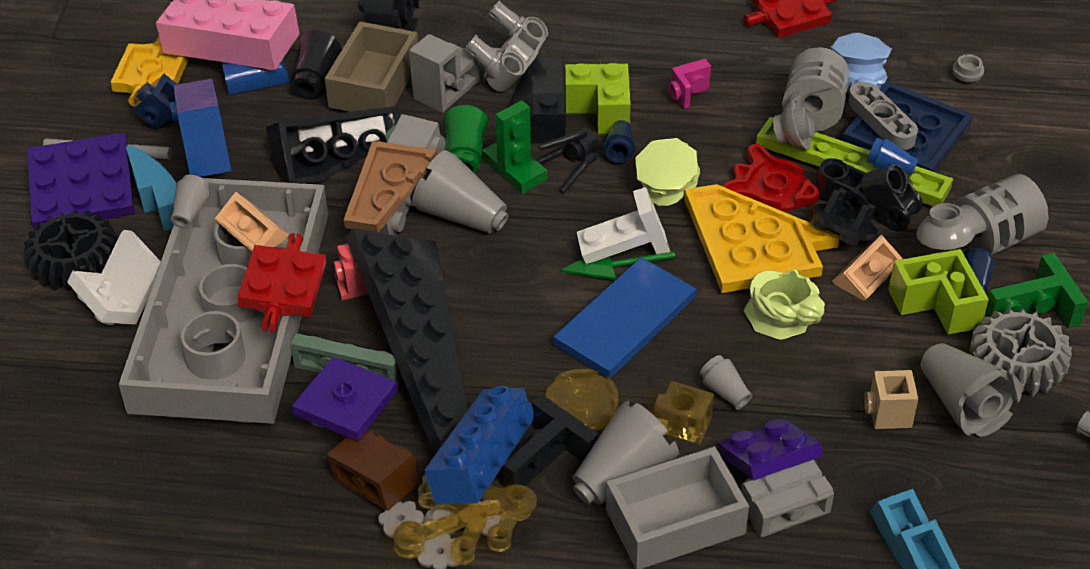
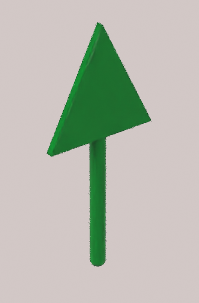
(604, 267)

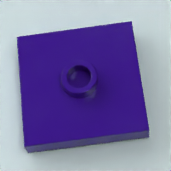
(345, 398)

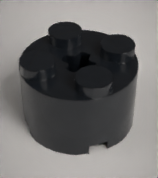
(390, 13)

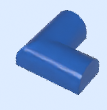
(247, 78)

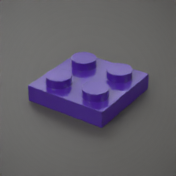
(769, 449)

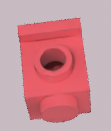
(348, 275)

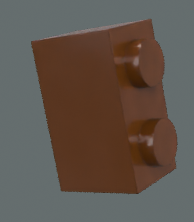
(374, 469)

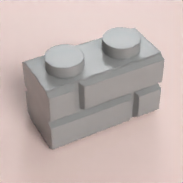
(787, 498)

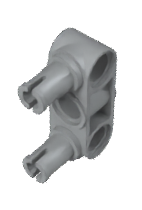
(516, 54)

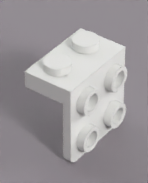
(123, 285)

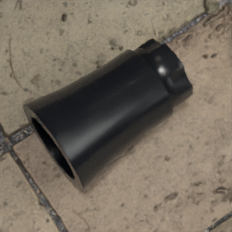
(315, 58)

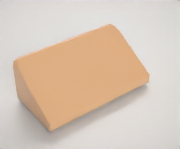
(249, 223)
(868, 269)

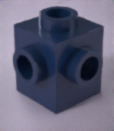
(155, 100)

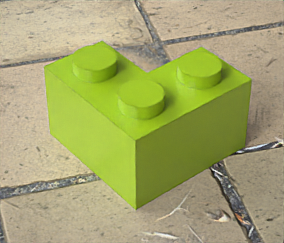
(598, 90)
(940, 283)

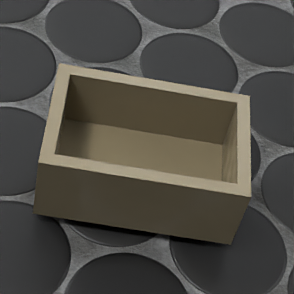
(370, 68)

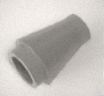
(189, 199)
(725, 381)

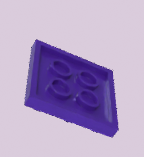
(81, 177)

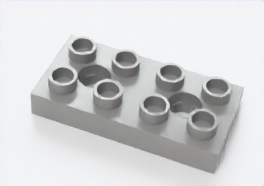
(197, 305)

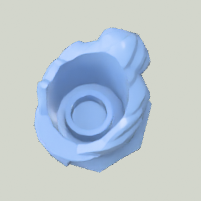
(864, 58)

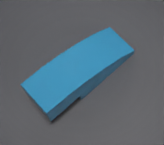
(153, 184)
(910, 534)

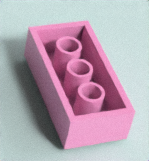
(229, 31)

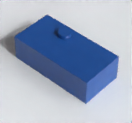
(201, 127)

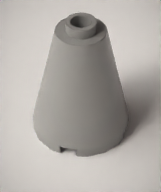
(459, 195)
(971, 388)
(626, 445)

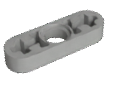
(868, 101)

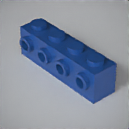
(479, 446)

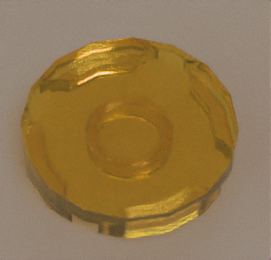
(585, 396)

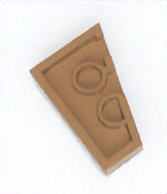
(385, 183)

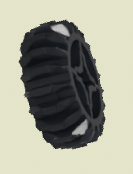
(51, 245)

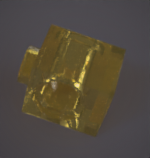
(685, 411)

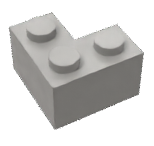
(441, 72)

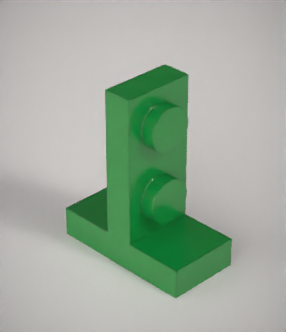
(512, 151)
(1050, 290)

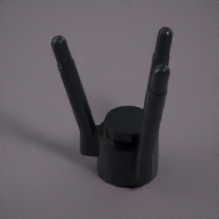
(578, 146)

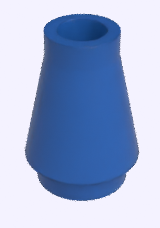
(887, 153)

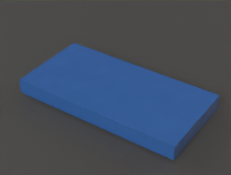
(624, 317)

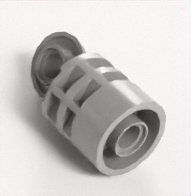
(812, 96)
(988, 217)

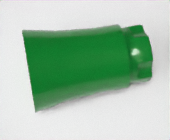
(465, 134)

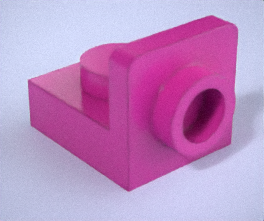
(689, 80)

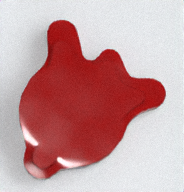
(772, 181)

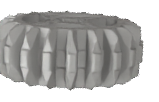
(1025, 347)

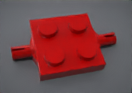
(789, 16)
(281, 281)

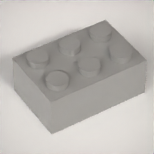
(676, 508)

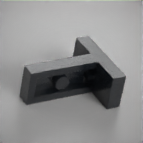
(553, 435)

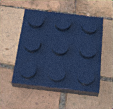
(937, 123)

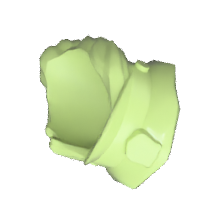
(667, 170)
(783, 304)

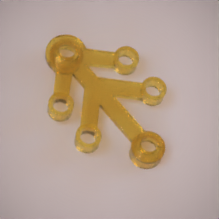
(512, 502)

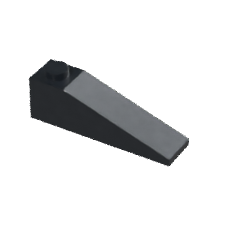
(544, 93)
(323, 145)

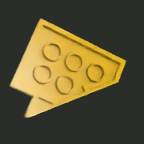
(751, 237)

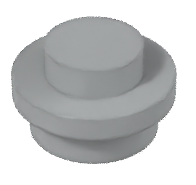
(968, 68)

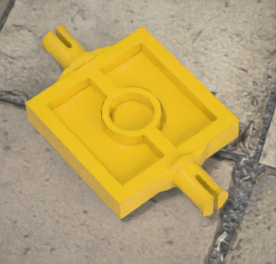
(145, 64)

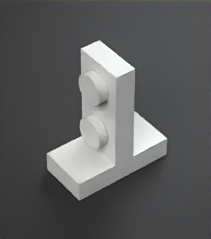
(625, 232)

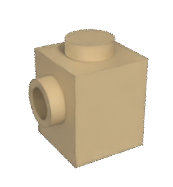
(892, 399)

